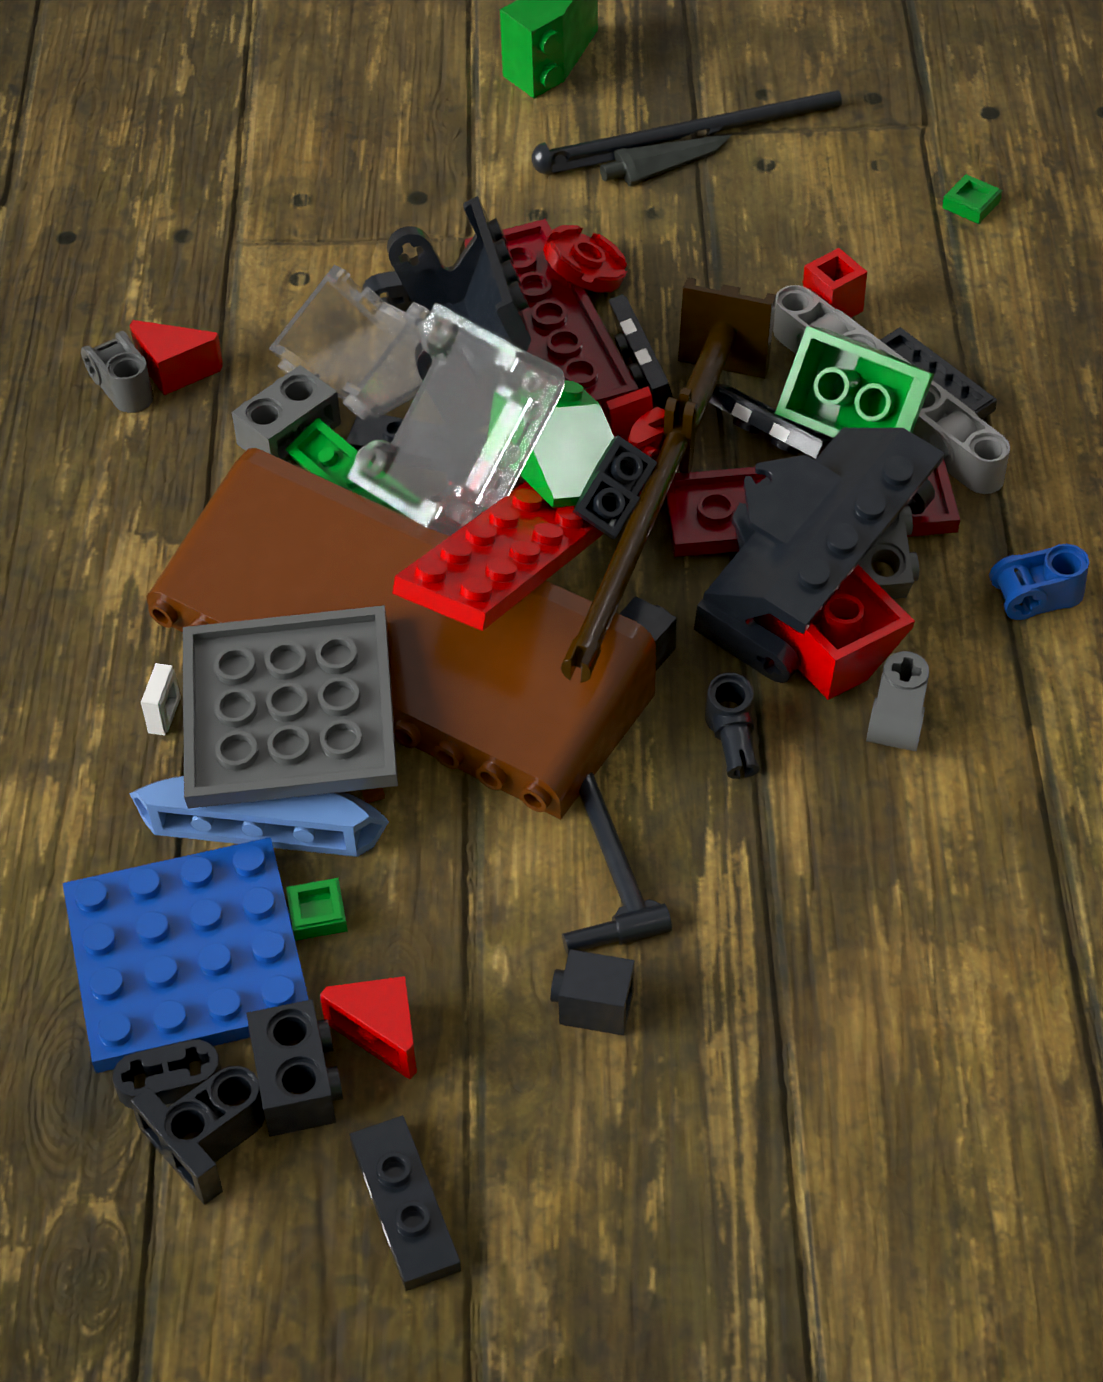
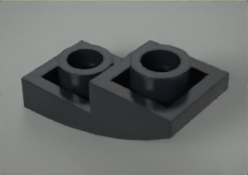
(614, 487)

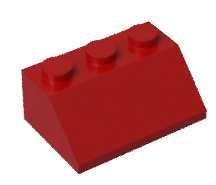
(847, 636)

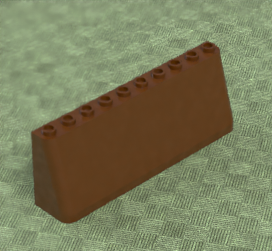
(467, 696)

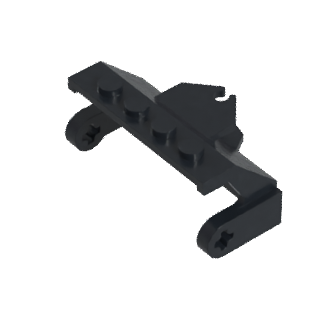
(477, 286)
(807, 534)

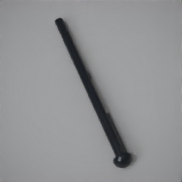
(602, 150)

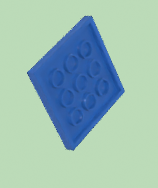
(182, 950)

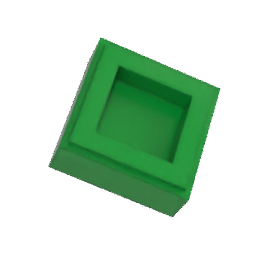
(972, 199)
(316, 909)

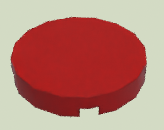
(585, 260)

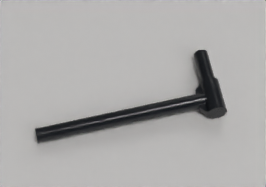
(636, 917)

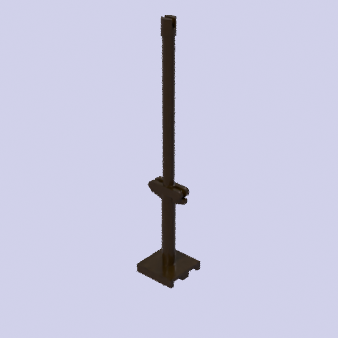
(716, 334)

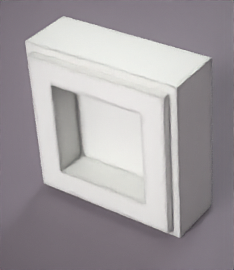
(160, 699)

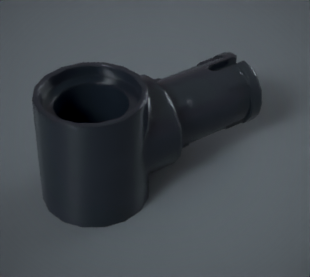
(733, 725)

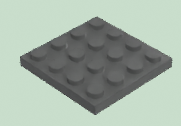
(287, 707)

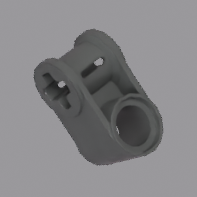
(120, 373)
(900, 700)

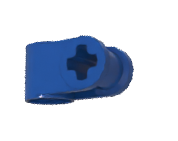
(1043, 582)

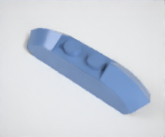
(311, 823)

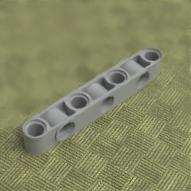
(972, 448)

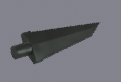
(649, 161)

